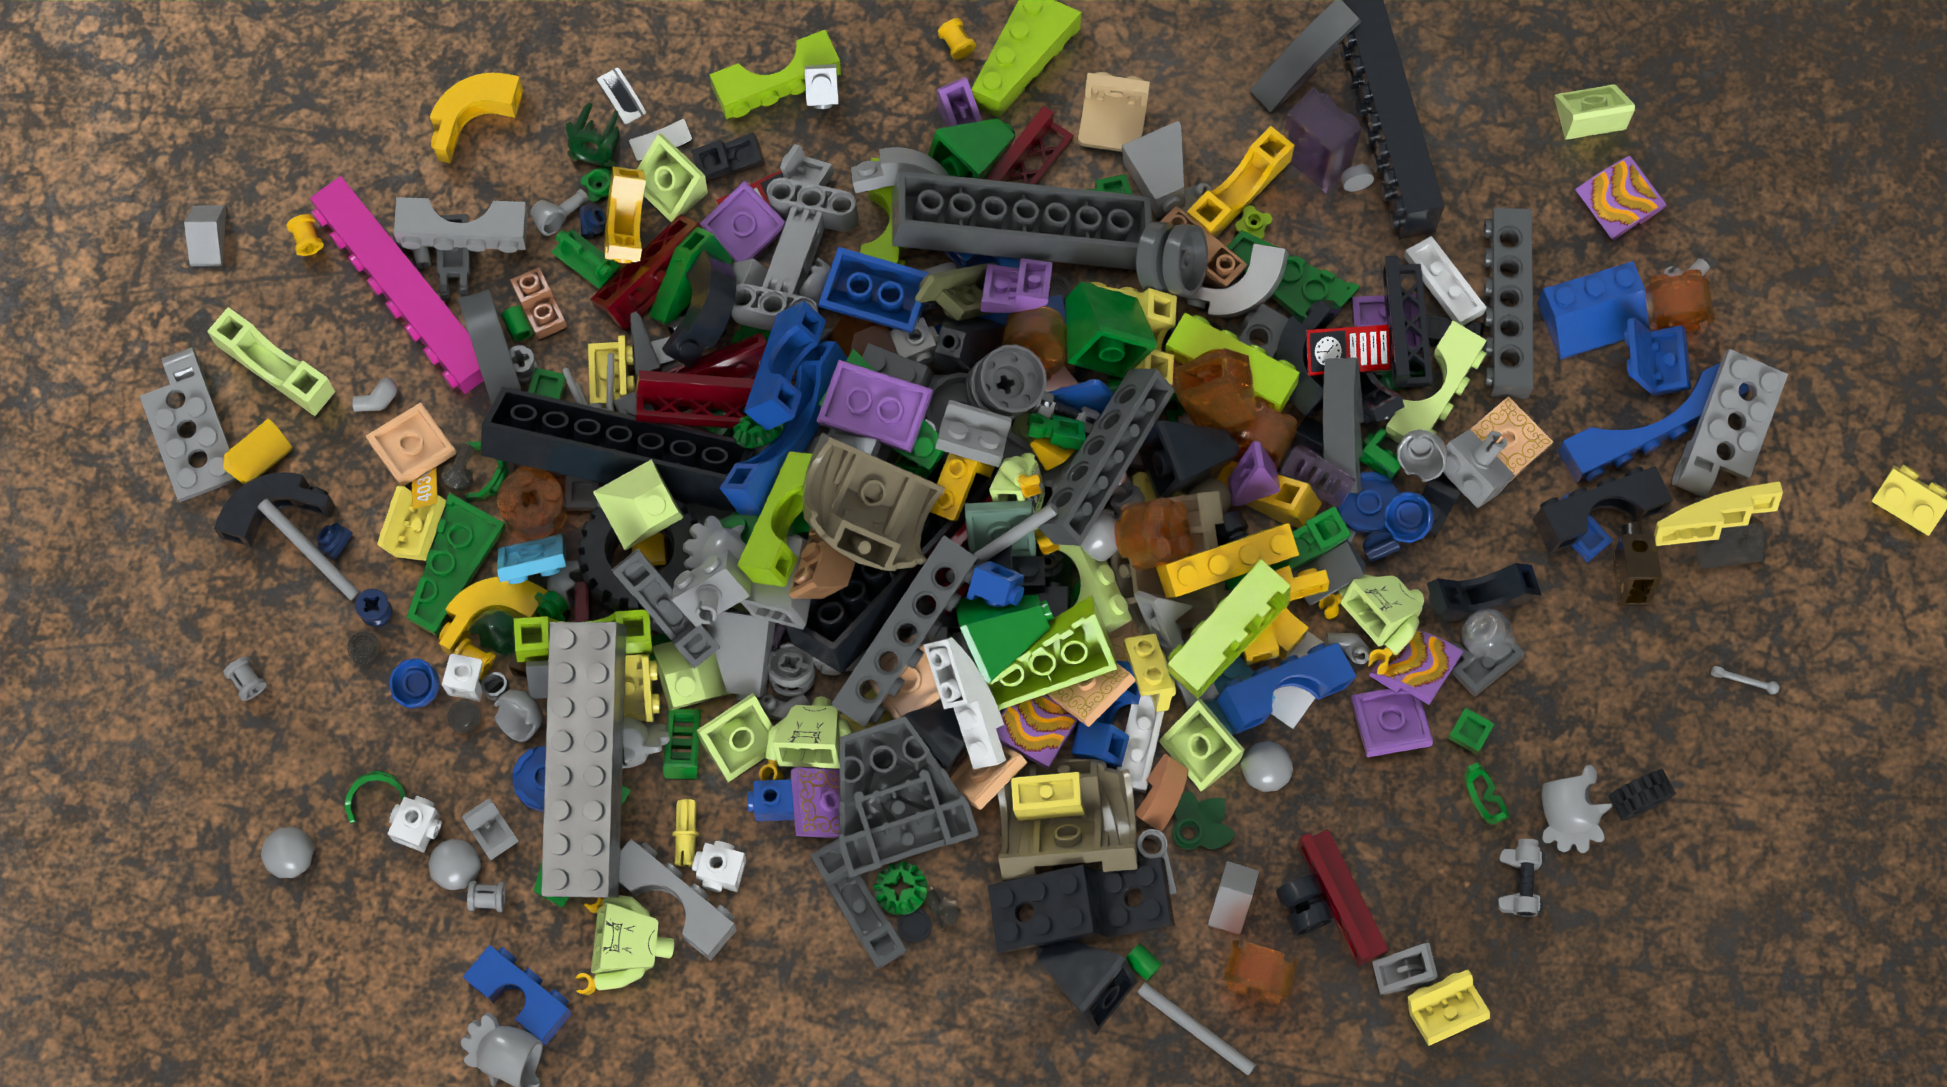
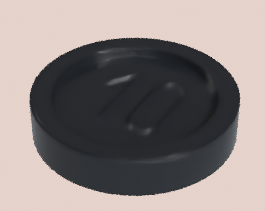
(915, 926)

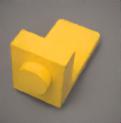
(957, 479)

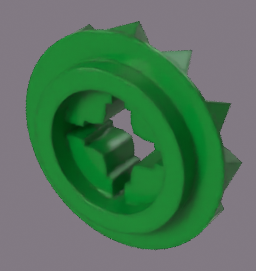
(752, 435)
(910, 898)

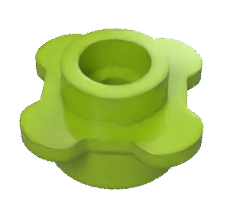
(1251, 214)

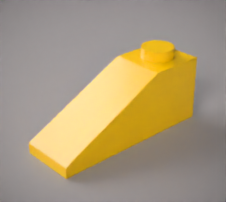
(1292, 505)

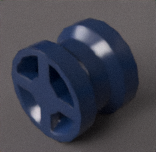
(379, 613)

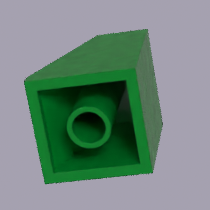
(1106, 330)

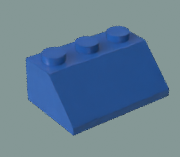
(873, 290)
(1593, 309)

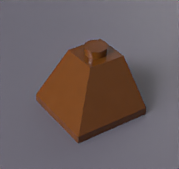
(856, 334)

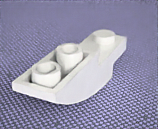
(967, 692)

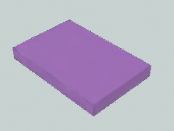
(875, 406)

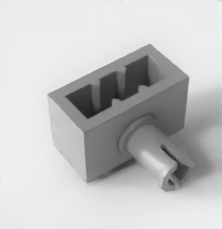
(1475, 466)
(711, 588)

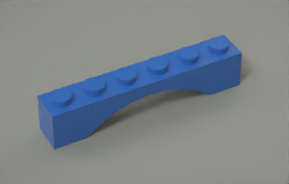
(1598, 449)
(753, 479)

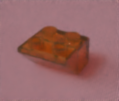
(1217, 389)

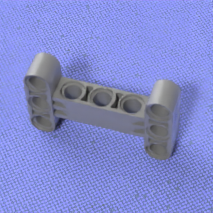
(795, 247)

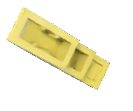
(1707, 517)

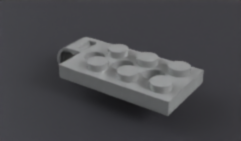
(187, 377)
(1700, 460)

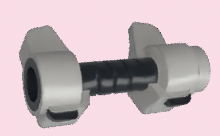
(1049, 406)
(1526, 858)

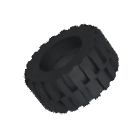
(597, 551)

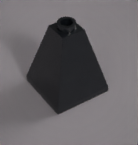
(965, 343)
(1184, 455)
(940, 733)
(1088, 979)

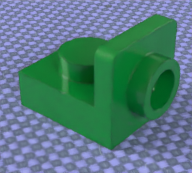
(1379, 460)

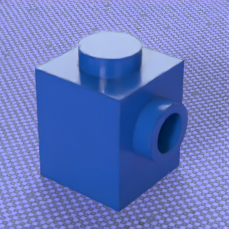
(771, 800)

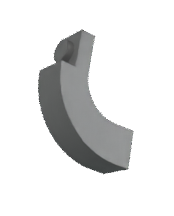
(883, 173)
(1256, 287)

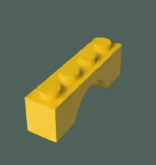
(1257, 169)
(1227, 561)

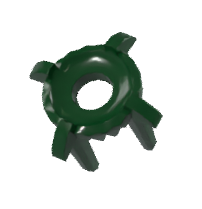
(605, 142)

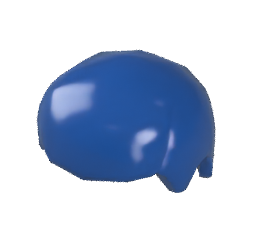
(1408, 517)
(414, 683)

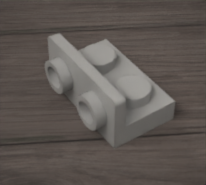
(973, 433)

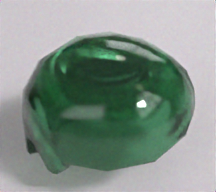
(495, 630)

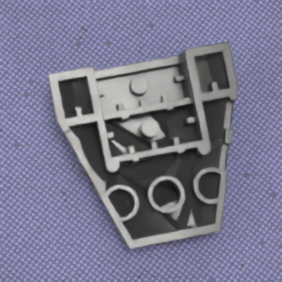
(895, 798)

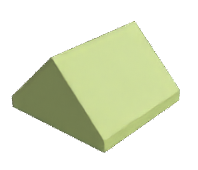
(1593, 111)
(671, 179)
(737, 737)
(1202, 745)

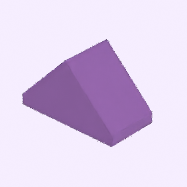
(957, 103)
(1253, 476)

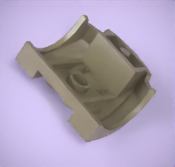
(867, 505)
(1202, 514)
(1101, 834)

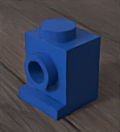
(996, 585)

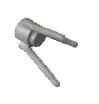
(578, 394)

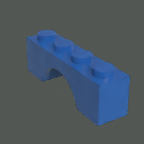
(792, 337)
(1320, 673)

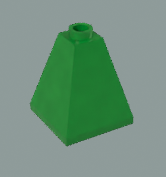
(972, 148)
(1001, 633)

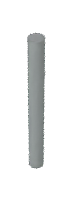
(1011, 536)
(308, 549)
(1196, 1029)

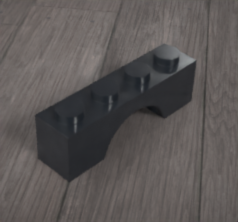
(1635, 495)

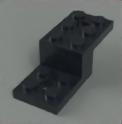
(1080, 905)

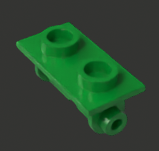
(584, 258)

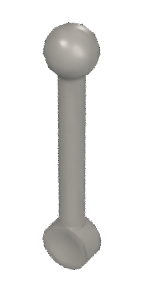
(1771, 687)

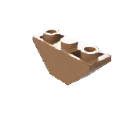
(1222, 264)
(820, 570)

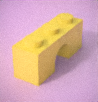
(1161, 316)

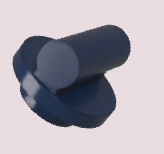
(592, 220)
(333, 540)
(1379, 544)

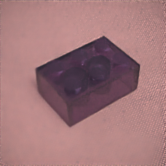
(1322, 138)

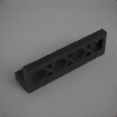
(1399, 325)

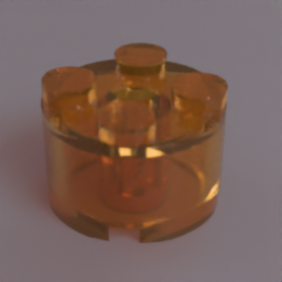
(1679, 301)
(1040, 332)
(1271, 428)
(526, 487)
(1153, 533)
(1259, 971)

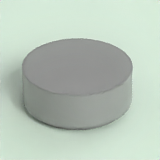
(1357, 177)

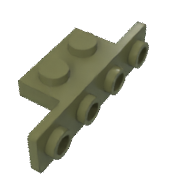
(956, 291)

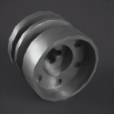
(1015, 369)

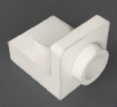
(462, 677)

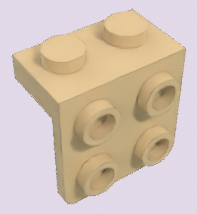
(1112, 111)

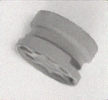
(791, 669)

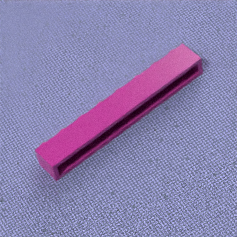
(399, 282)

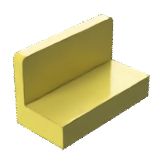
(1047, 796)

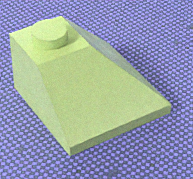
(638, 504)
(682, 682)

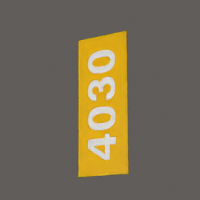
(425, 489)

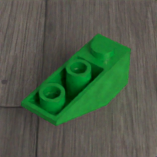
(675, 288)

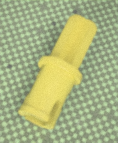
(685, 833)

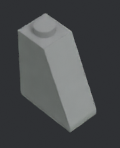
(1158, 167)
(773, 601)
(743, 651)

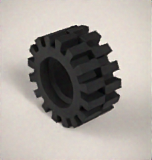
(1642, 794)

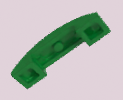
(1312, 541)

